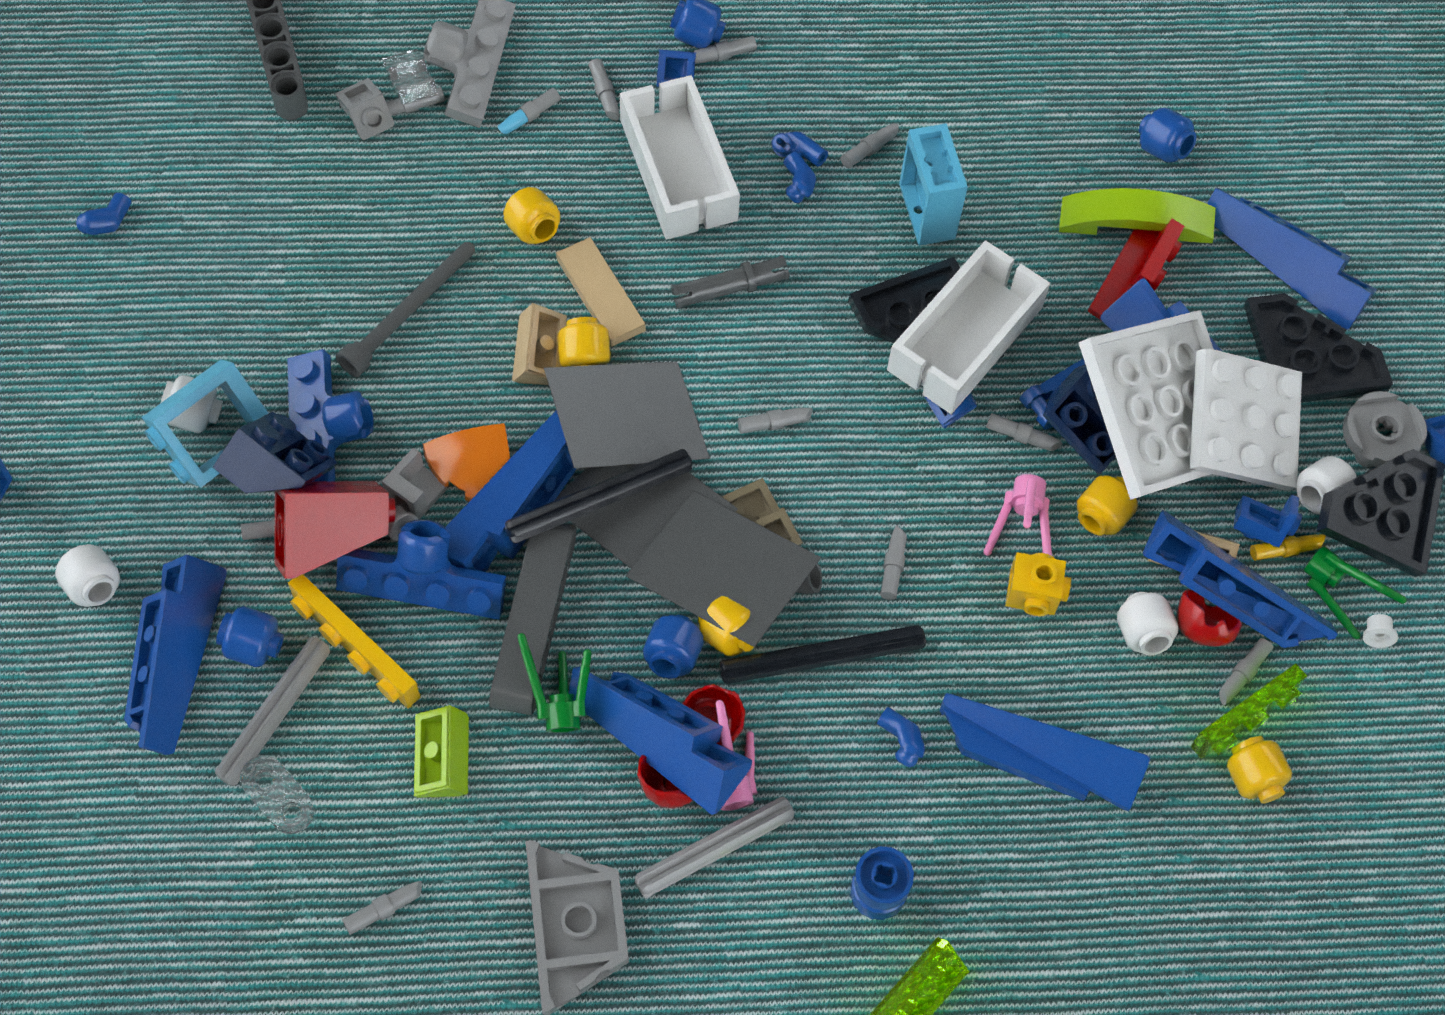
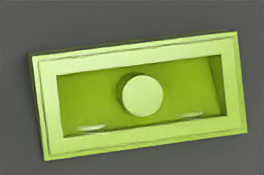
(441, 753)

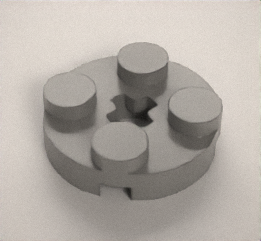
(1363, 420)

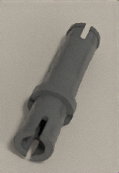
(746, 277)

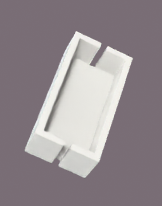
(679, 157)
(967, 327)

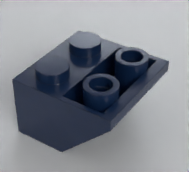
(1078, 419)
(272, 456)

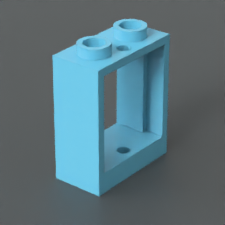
(933, 183)
(161, 436)

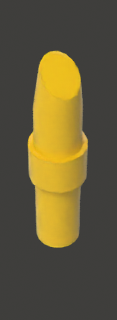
(1289, 547)

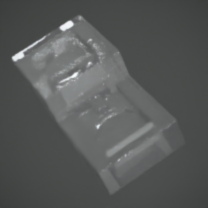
(410, 76)

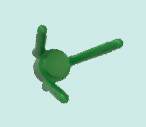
(1331, 569)
(563, 710)

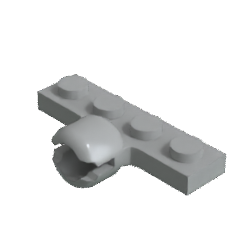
(471, 57)

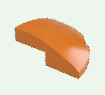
(468, 457)

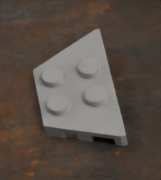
(575, 924)

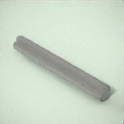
(273, 710)
(714, 847)

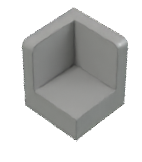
(413, 485)

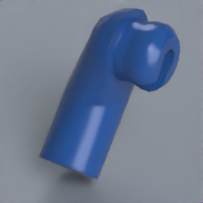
(786, 143)
(803, 178)
(104, 219)
(908, 736)

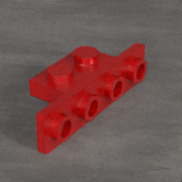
(1139, 259)

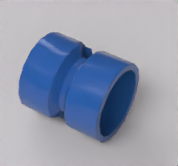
(881, 883)

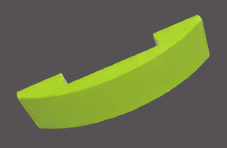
(1136, 210)

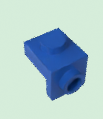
(1266, 523)

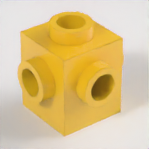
(1037, 584)

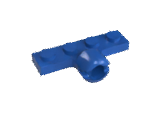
(318, 413)
(422, 574)

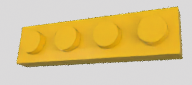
(364, 652)

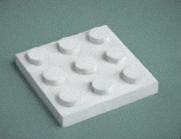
(1246, 419)

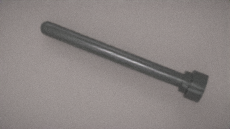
(355, 357)

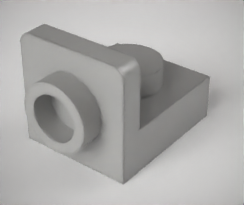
(366, 108)

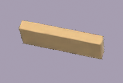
(600, 291)

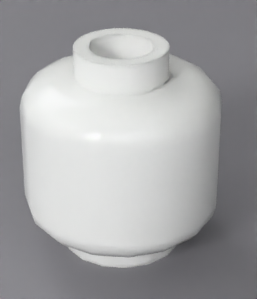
(198, 415)
(1321, 478)
(87, 575)
(1147, 623)

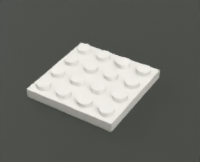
(1147, 396)

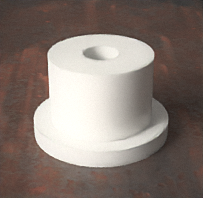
(401, 518)
(1380, 631)

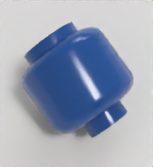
(697, 23)
(1167, 135)
(249, 636)
(673, 646)

